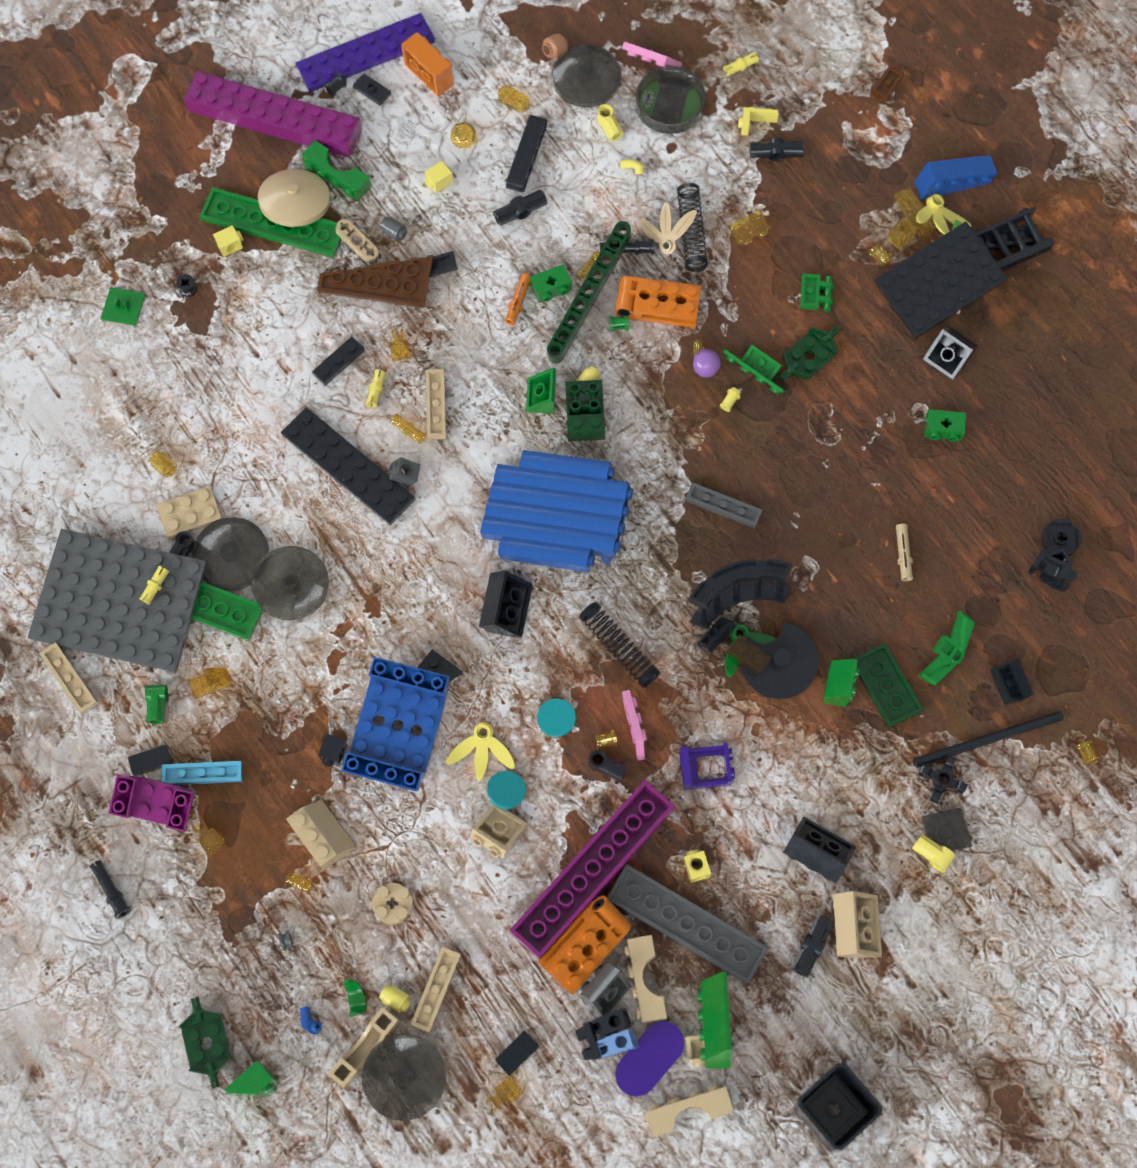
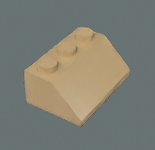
(321, 833)
(857, 925)

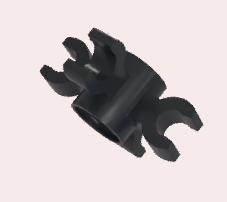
(927, 772)

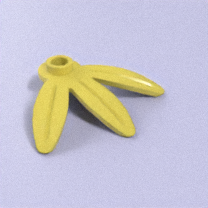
(935, 208)
(482, 744)

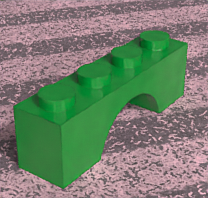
(352, 182)

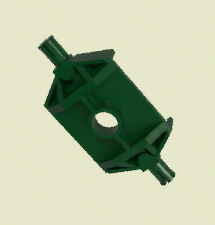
(817, 343)
(196, 1028)

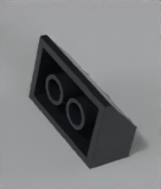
(505, 604)
(819, 850)

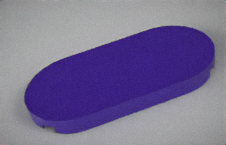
(646, 1065)

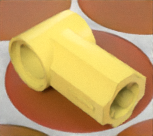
(609, 122)
(938, 856)

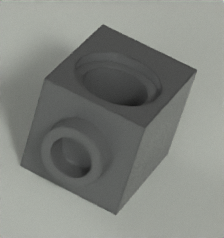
(411, 471)

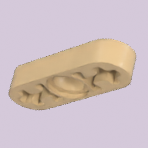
(356, 248)

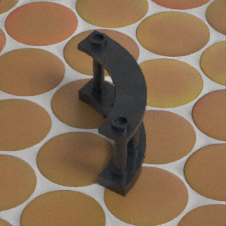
(724, 588)

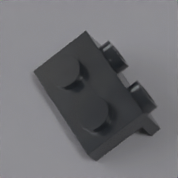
(1011, 682)

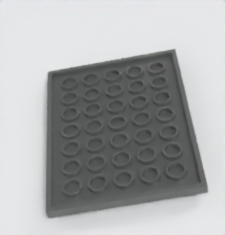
(95, 603)

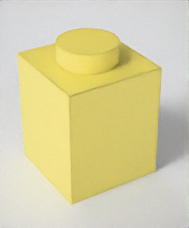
(438, 177)

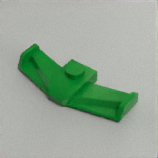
(949, 650)

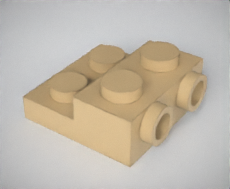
(497, 831)

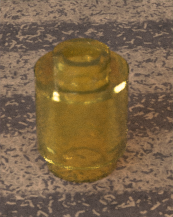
(163, 464)

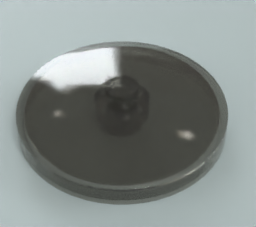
(586, 76)
(232, 552)
(290, 583)
(403, 1077)

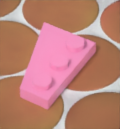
(634, 720)

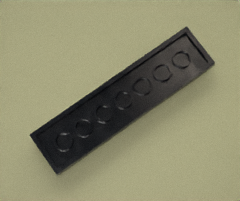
(348, 466)

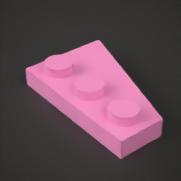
(648, 55)

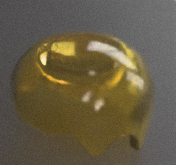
(463, 135)

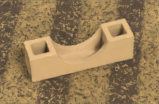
(650, 1006)
(352, 1062)
(714, 1103)

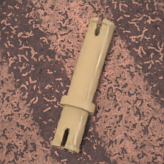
(906, 573)

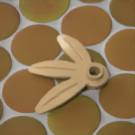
(667, 234)

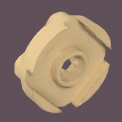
(384, 895)

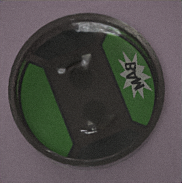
(670, 100)

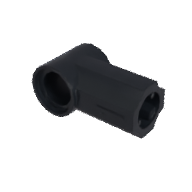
(180, 549)
(609, 767)

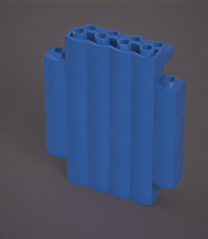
(556, 511)

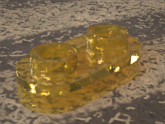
(514, 100)

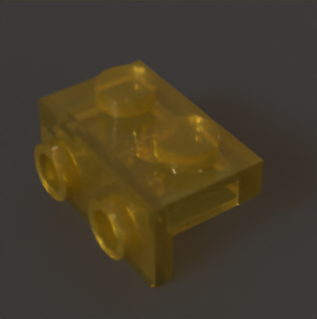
(749, 227)

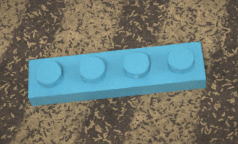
(202, 773)

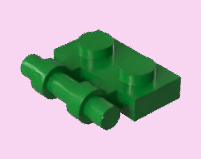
(810, 290)

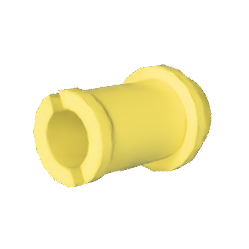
(730, 399)

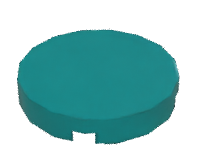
(556, 718)
(506, 790)

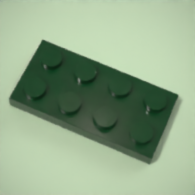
(887, 686)

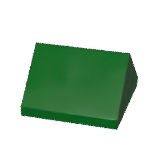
(541, 392)

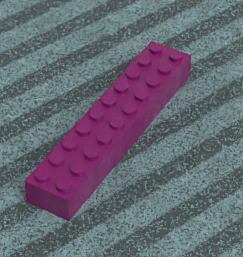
(272, 114)
(592, 869)

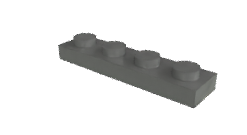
(723, 505)

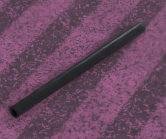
(988, 739)

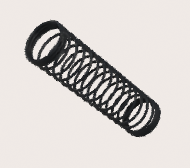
(690, 197)
(649, 675)

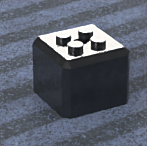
(856, 1106)

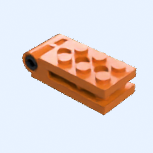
(658, 301)
(585, 944)

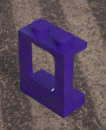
(689, 766)

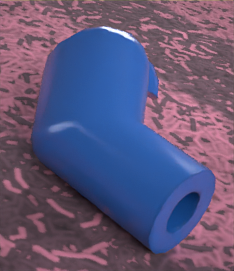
(308, 1023)

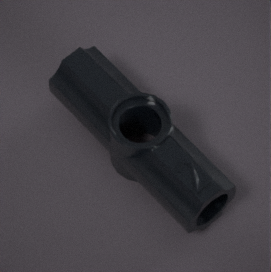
(776, 149)
(520, 207)
(813, 945)

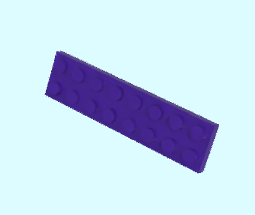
(361, 52)

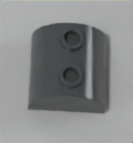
(605, 988)

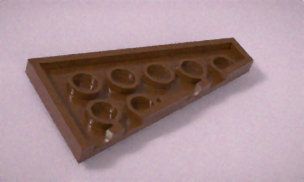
(385, 282)

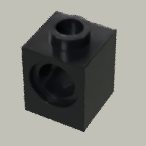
(332, 750)

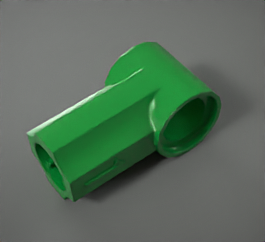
(156, 697)

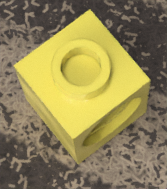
(228, 240)
(700, 874)

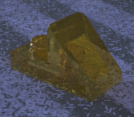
(210, 682)

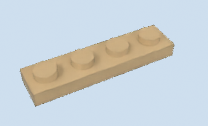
(435, 404)
(68, 678)
(435, 990)

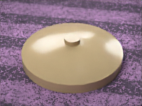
(294, 197)

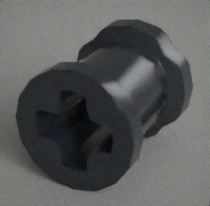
(335, 84)

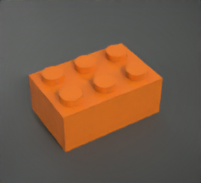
(427, 64)

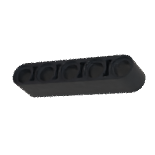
(526, 153)

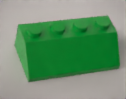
(716, 1022)

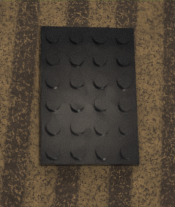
(940, 280)

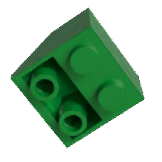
(840, 682)

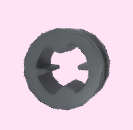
(285, 940)

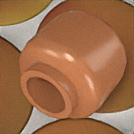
(555, 46)

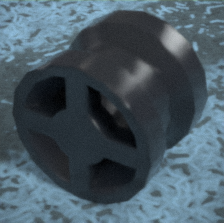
(186, 290)

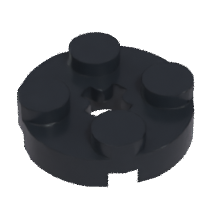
(1067, 530)

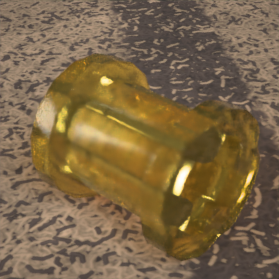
(880, 254)
(606, 740)
(1088, 752)

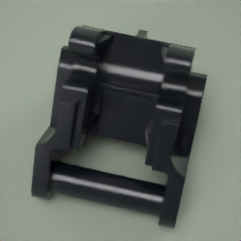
(1054, 568)

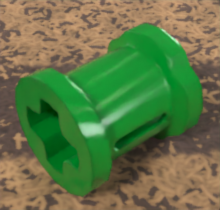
(619, 323)

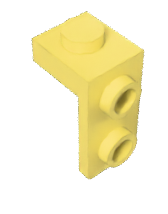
(756, 114)

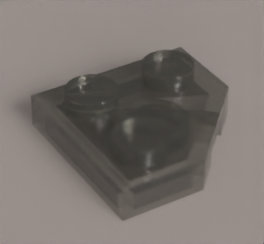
(947, 829)

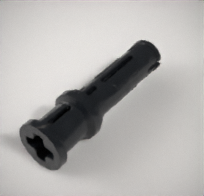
(636, 247)
(114, 897)

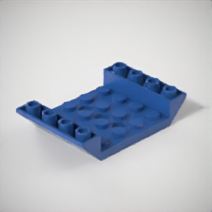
(403, 695)

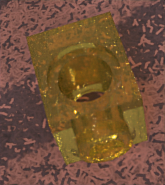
(900, 239)

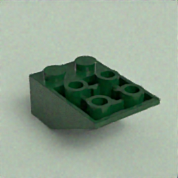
(585, 410)

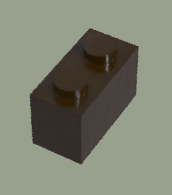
(748, 655)

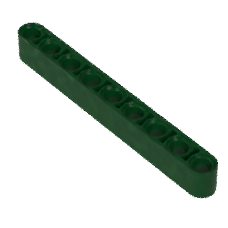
(585, 299)

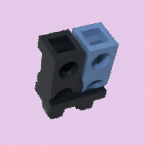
(600, 1035)

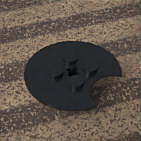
(791, 666)

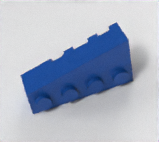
(954, 175)

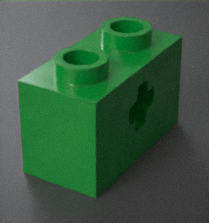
(556, 277)
(937, 419)

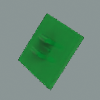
(123, 306)

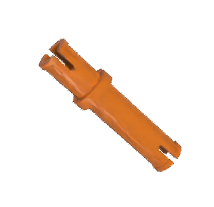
(512, 316)

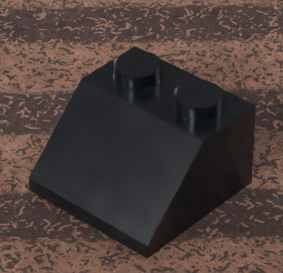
(950, 352)

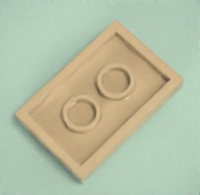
(189, 512)

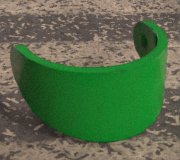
(356, 997)

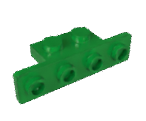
(759, 364)

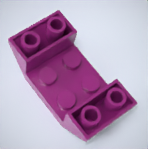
(151, 801)

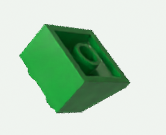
(254, 1082)

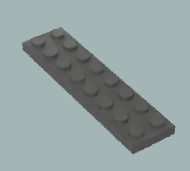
(687, 924)

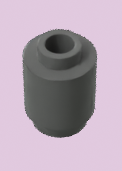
(393, 228)

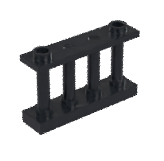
(1025, 252)

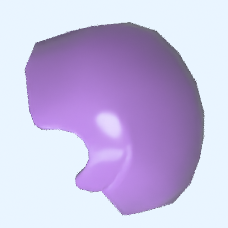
(706, 363)

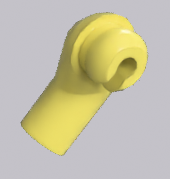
(632, 163)

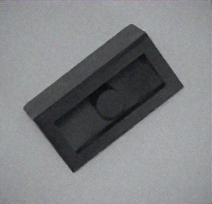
(516, 1053)

